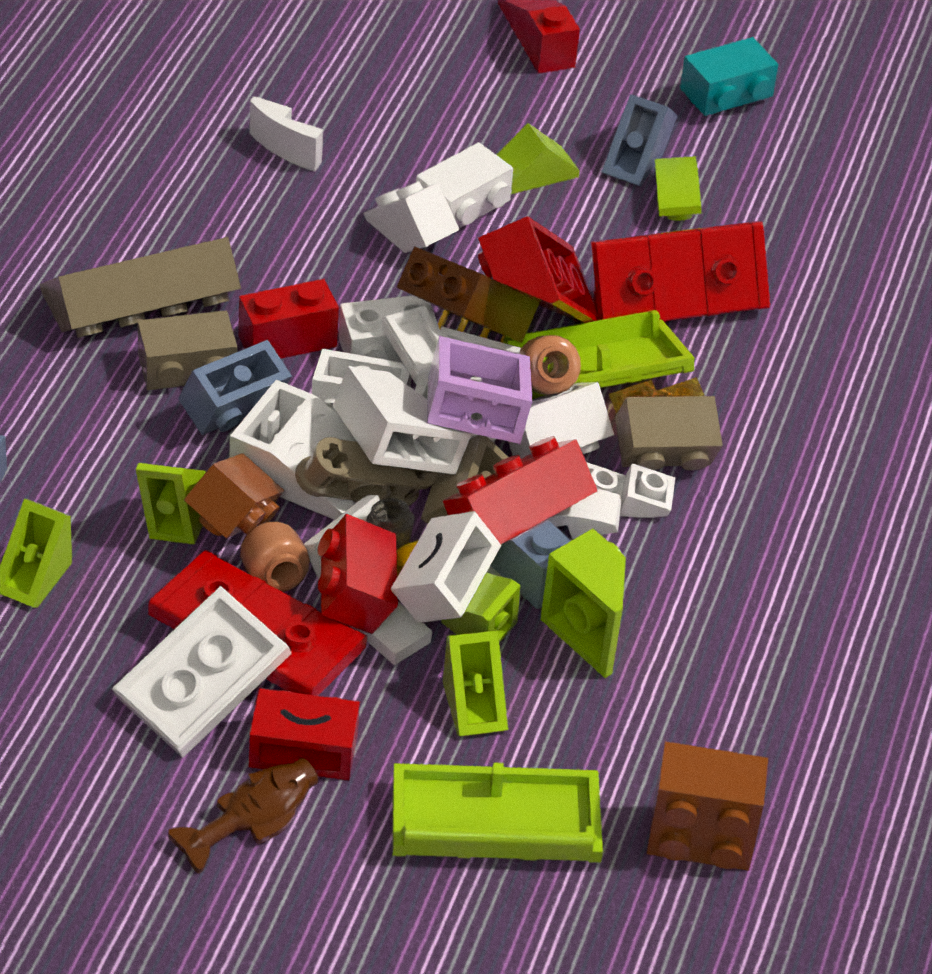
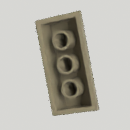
(142, 285)

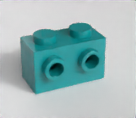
(728, 76)

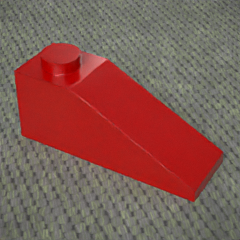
(544, 31)

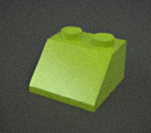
(586, 598)

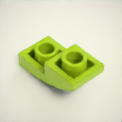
(678, 187)

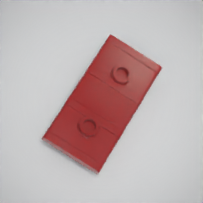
(683, 272)
(317, 643)

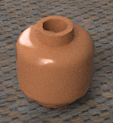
(562, 361)
(275, 555)

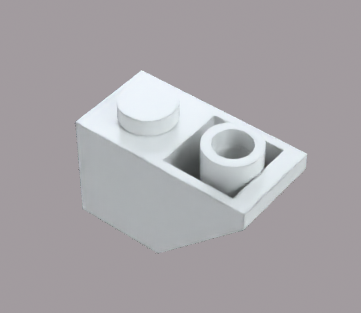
(413, 216)

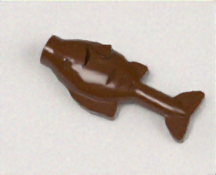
(260, 805)

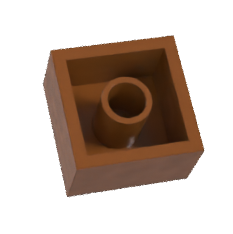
(707, 806)

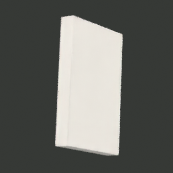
(201, 671)

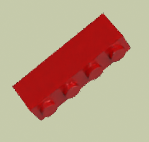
(539, 266)

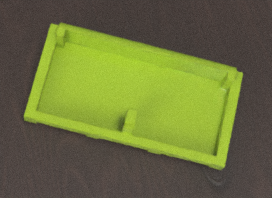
(622, 349)
(496, 812)

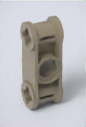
(345, 472)

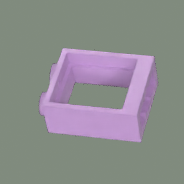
(500, 396)

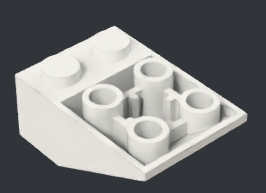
(282, 433)

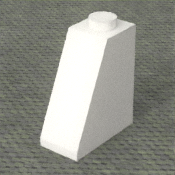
(392, 423)

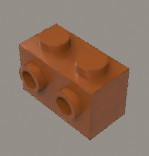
(234, 497)

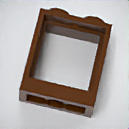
(467, 294)

